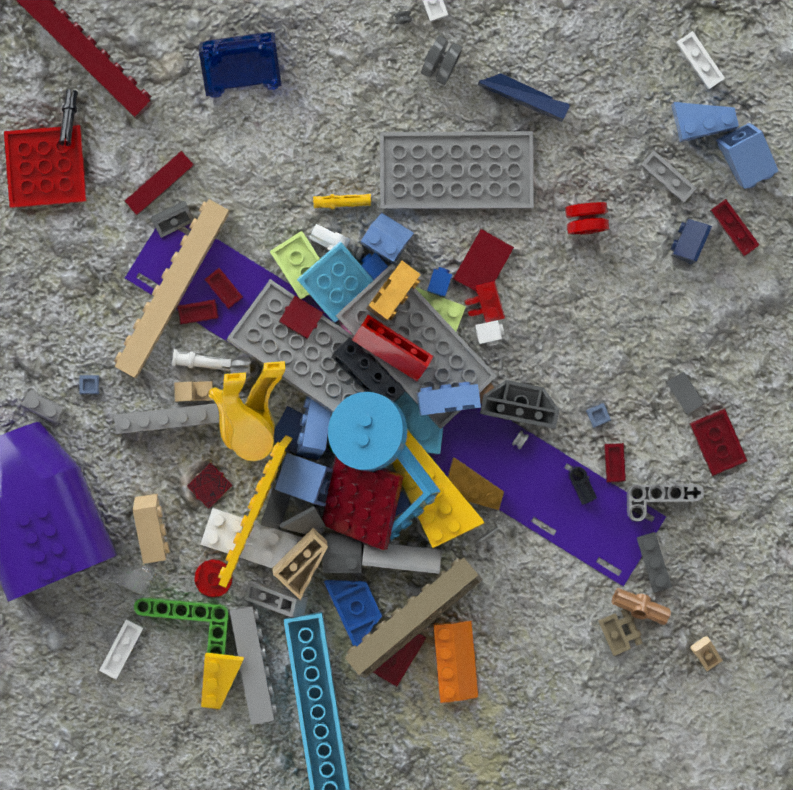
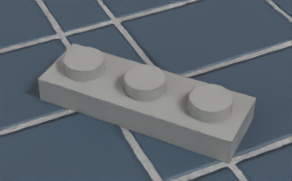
(668, 176)

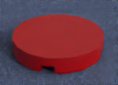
(207, 578)

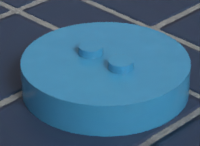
(367, 431)

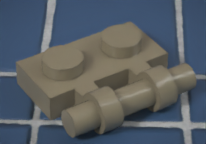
(614, 632)

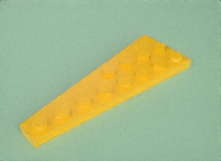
(256, 504)
(450, 512)

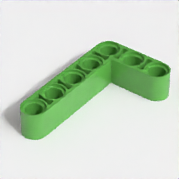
(191, 614)

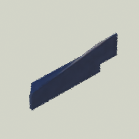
(526, 96)

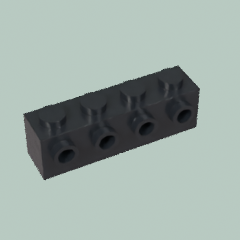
(365, 371)

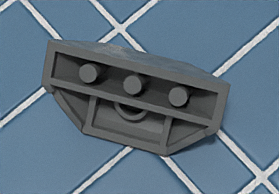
(521, 404)

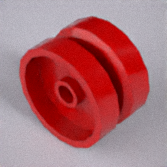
(587, 221)

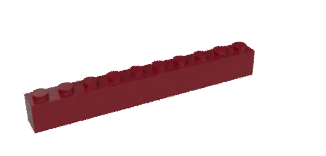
(88, 55)

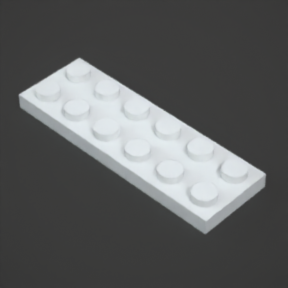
(262, 546)

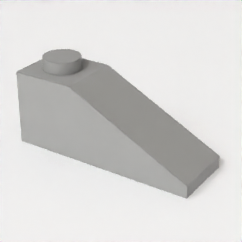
(276, 599)

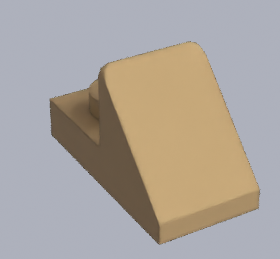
(192, 391)
(706, 653)

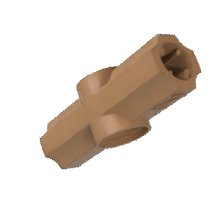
(641, 606)

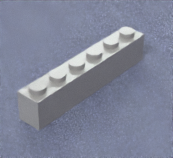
(166, 418)
(253, 667)

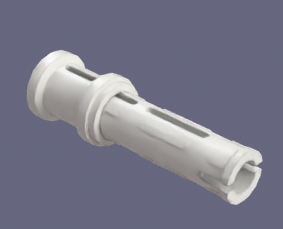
(192, 360)

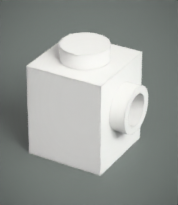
(489, 333)

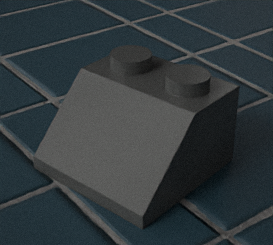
(342, 554)

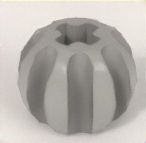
(243, 364)

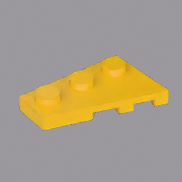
(218, 677)

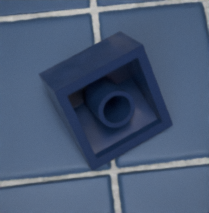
(690, 241)

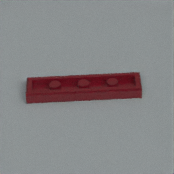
(159, 183)

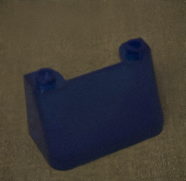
(239, 63)

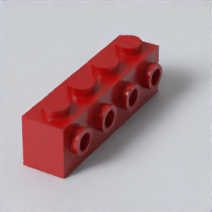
(390, 347)

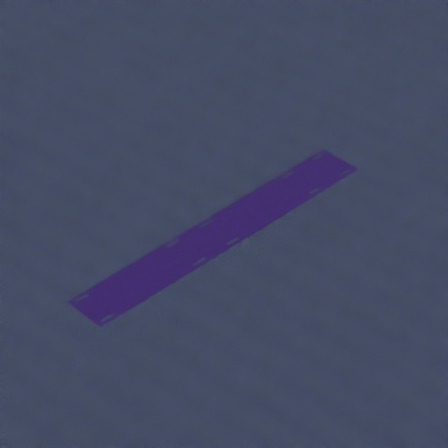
(530, 477)

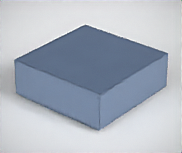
(88, 384)
(598, 415)

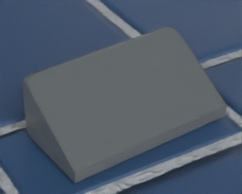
(172, 219)
(685, 392)
(275, 509)

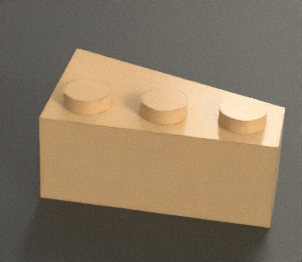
(150, 528)
(301, 562)

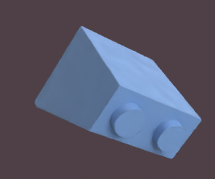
(748, 155)
(386, 238)
(304, 479)

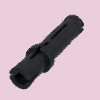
(69, 110)

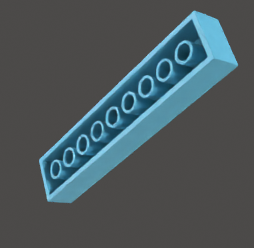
(316, 702)

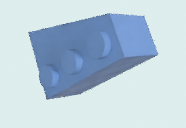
(702, 120)
(448, 398)
(314, 430)

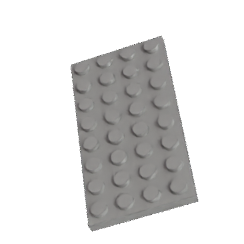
(456, 170)
(422, 325)
(306, 360)

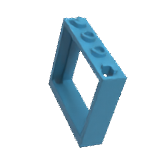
(424, 482)

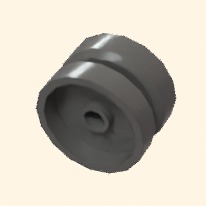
(442, 60)

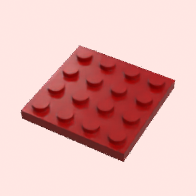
(42, 169)

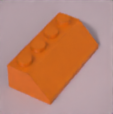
(455, 661)

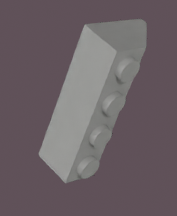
(403, 557)

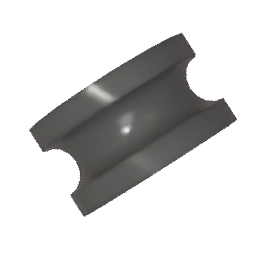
(402, 17)
(357, 252)

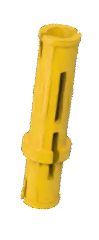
(341, 201)

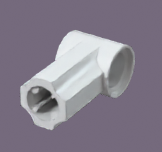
(327, 238)

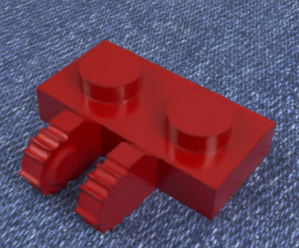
(490, 302)

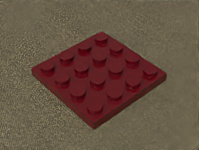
(362, 503)

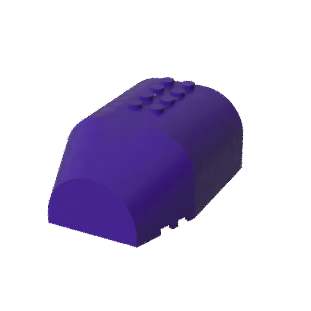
(45, 514)

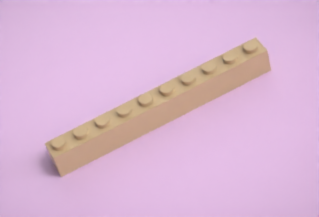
(173, 287)

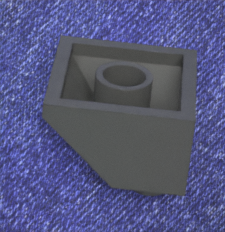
(305, 521)

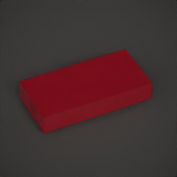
(223, 288)
(197, 312)
(614, 462)

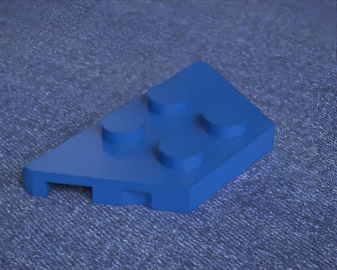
(355, 607)

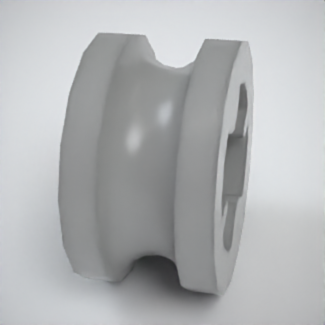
(520, 439)

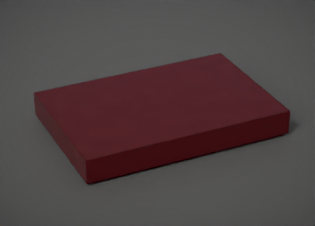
(483, 260)
(718, 442)
(398, 664)

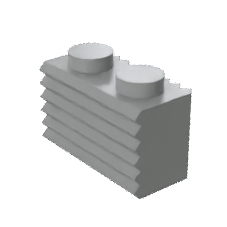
(43, 407)

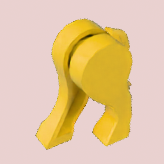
(248, 426)

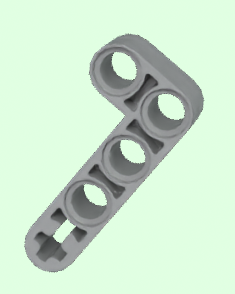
(664, 496)

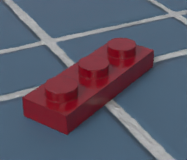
(734, 227)

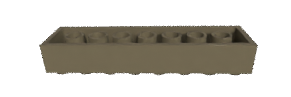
(413, 618)

